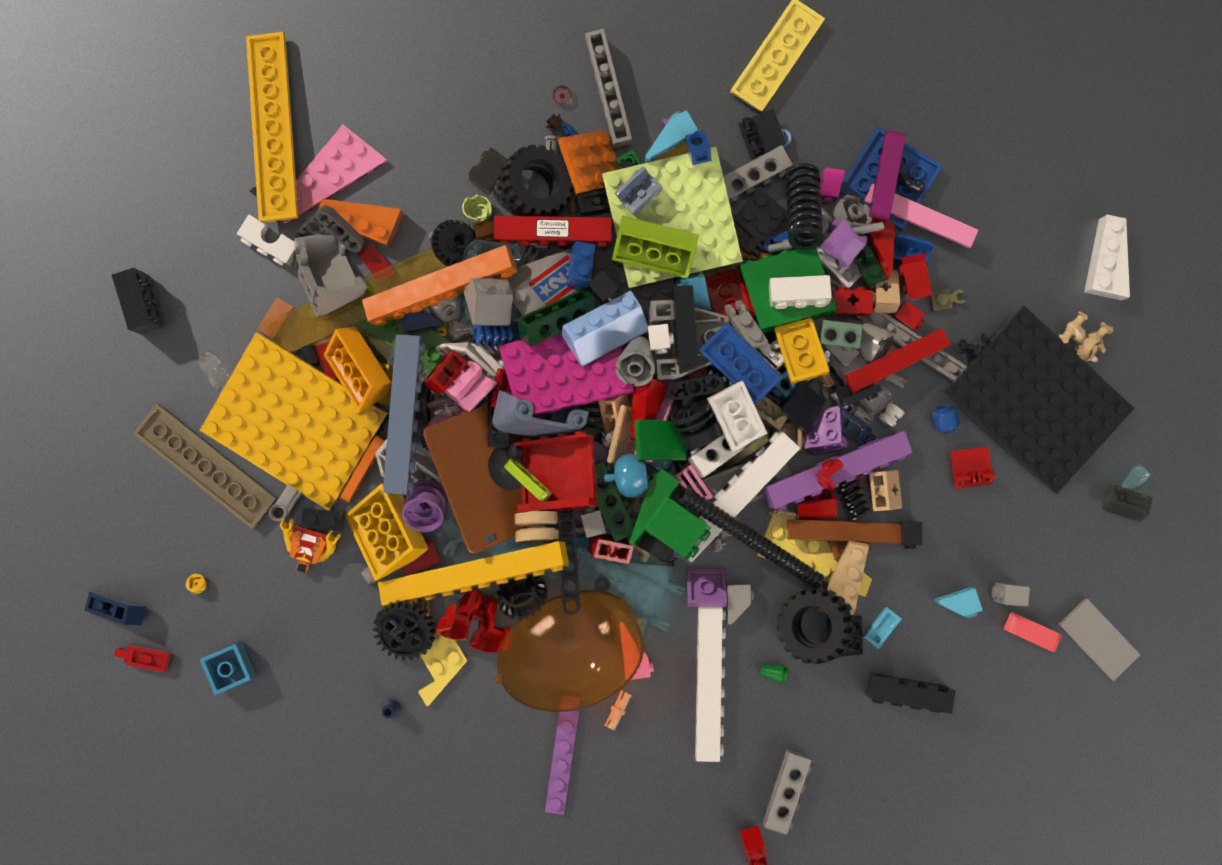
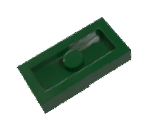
(869, 266)

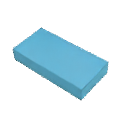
(882, 627)

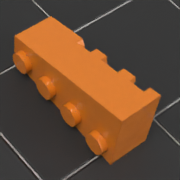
(370, 221)

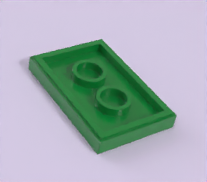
(658, 441)

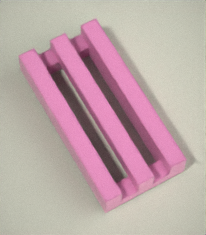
(684, 471)

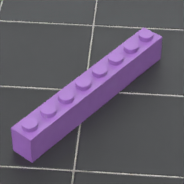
(855, 461)

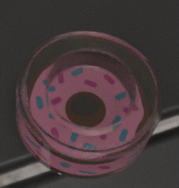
(562, 95)

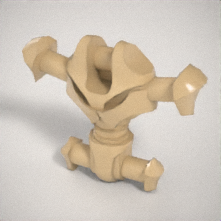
(1086, 343)

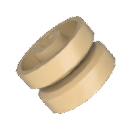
(536, 527)

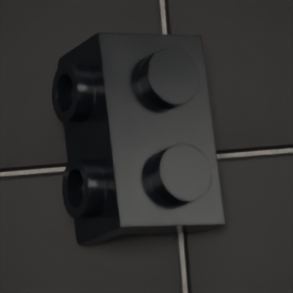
(849, 399)

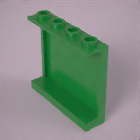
(786, 264)

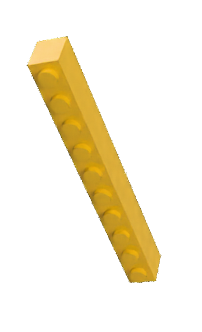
(475, 573)

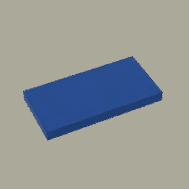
(741, 362)

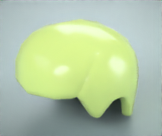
(477, 209)

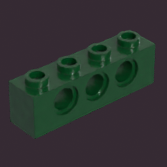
(549, 319)
(618, 529)

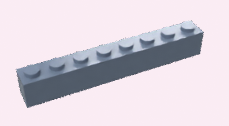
(402, 414)

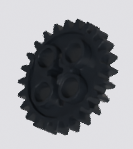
(404, 630)

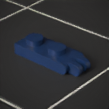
(855, 428)

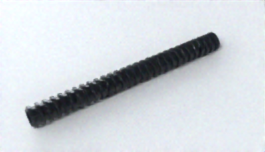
(750, 537)

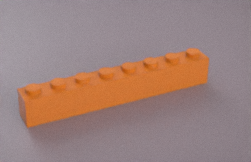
(438, 286)

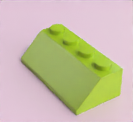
(655, 247)

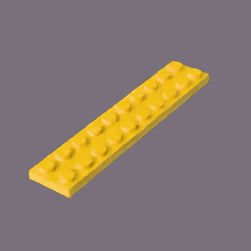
(272, 127)

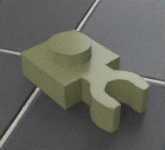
(943, 299)

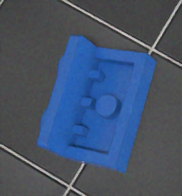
(908, 246)

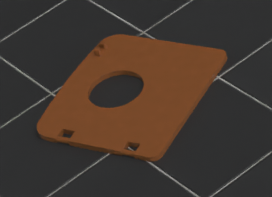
(461, 460)

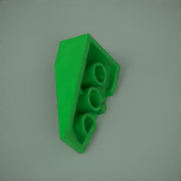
(661, 485)

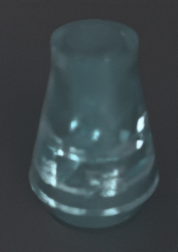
(1136, 477)

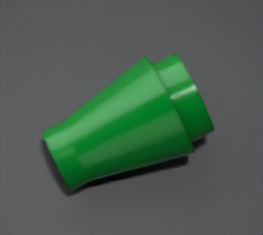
(776, 673)

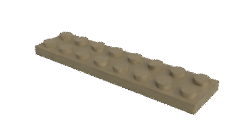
(205, 466)

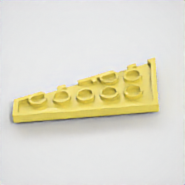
(814, 553)

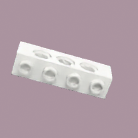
(703, 465)

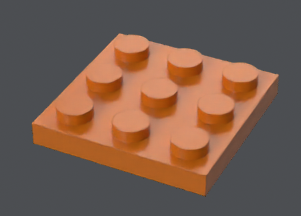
(587, 159)

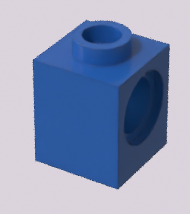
(698, 148)

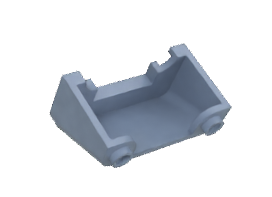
(515, 417)

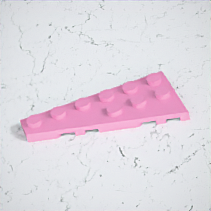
(334, 169)

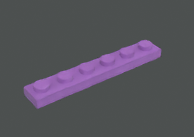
(561, 762)

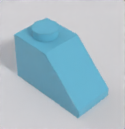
(961, 602)

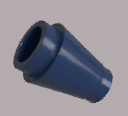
(394, 706)

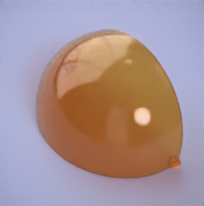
(571, 659)

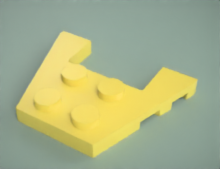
(443, 662)

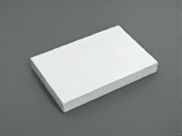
(737, 416)

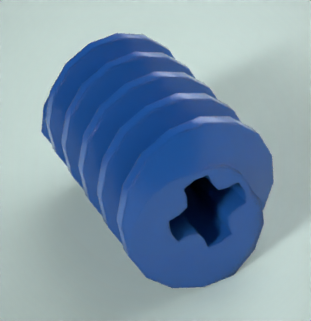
(493, 333)

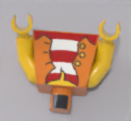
(308, 544)

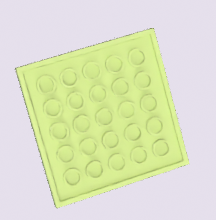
(690, 201)

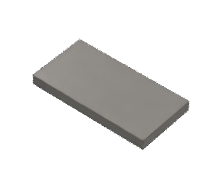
(1099, 639)

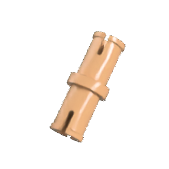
(618, 710)

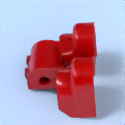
(473, 606)

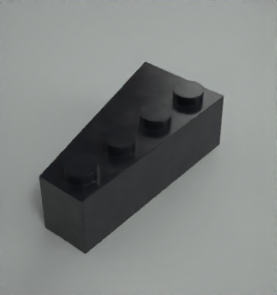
(911, 692)

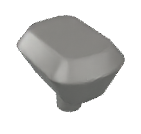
(717, 544)

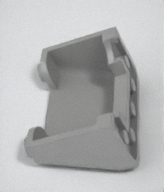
(326, 273)

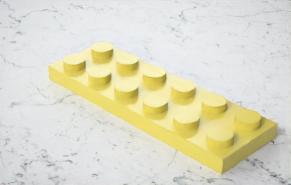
(777, 55)

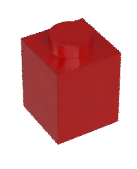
(909, 316)

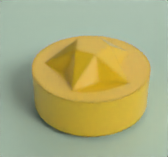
(196, 583)

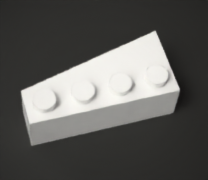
(1109, 260)

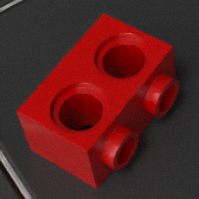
(445, 372)

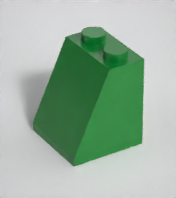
(678, 528)

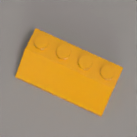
(357, 368)

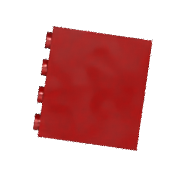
(564, 467)

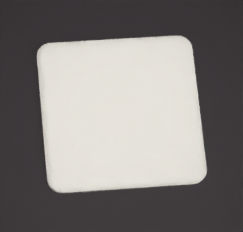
(784, 471)

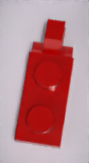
(144, 657)

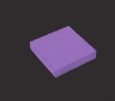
(706, 588)

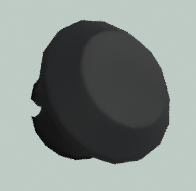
(514, 452)

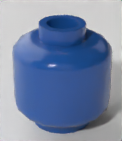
(946, 418)

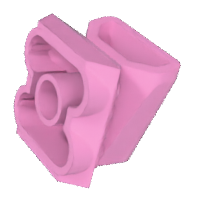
(470, 387)

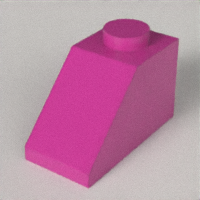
(830, 184)

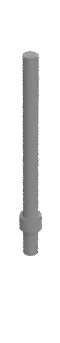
(859, 230)

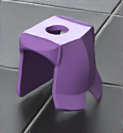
(843, 242)

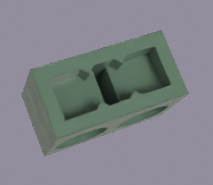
(840, 330)

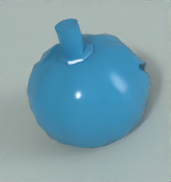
(629, 476)

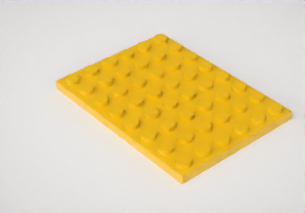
(292, 421)

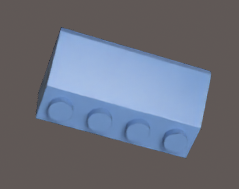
(605, 328)

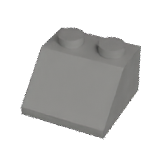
(489, 301)

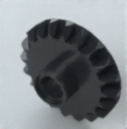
(443, 241)

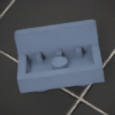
(638, 191)

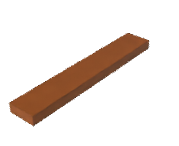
(843, 531)

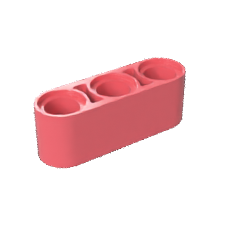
(1032, 632)

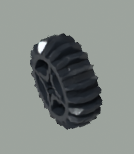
(523, 600)

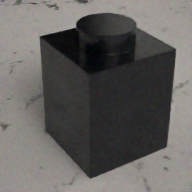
(911, 534)

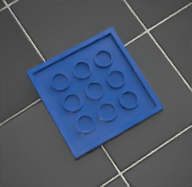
(912, 164)

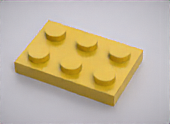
(801, 350)

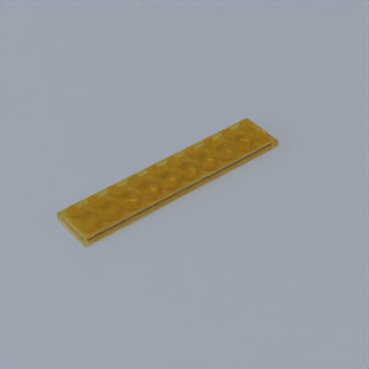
(304, 328)

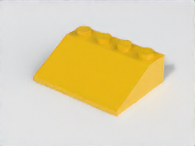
(383, 534)

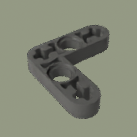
(326, 223)

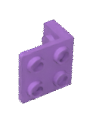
(826, 433)

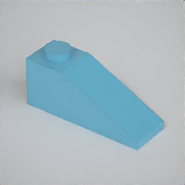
(672, 135)

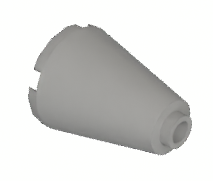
(873, 339)
(636, 363)

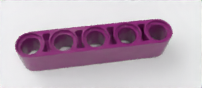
(887, 175)

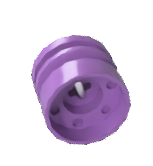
(425, 506)

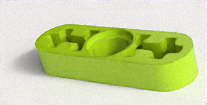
(528, 480)

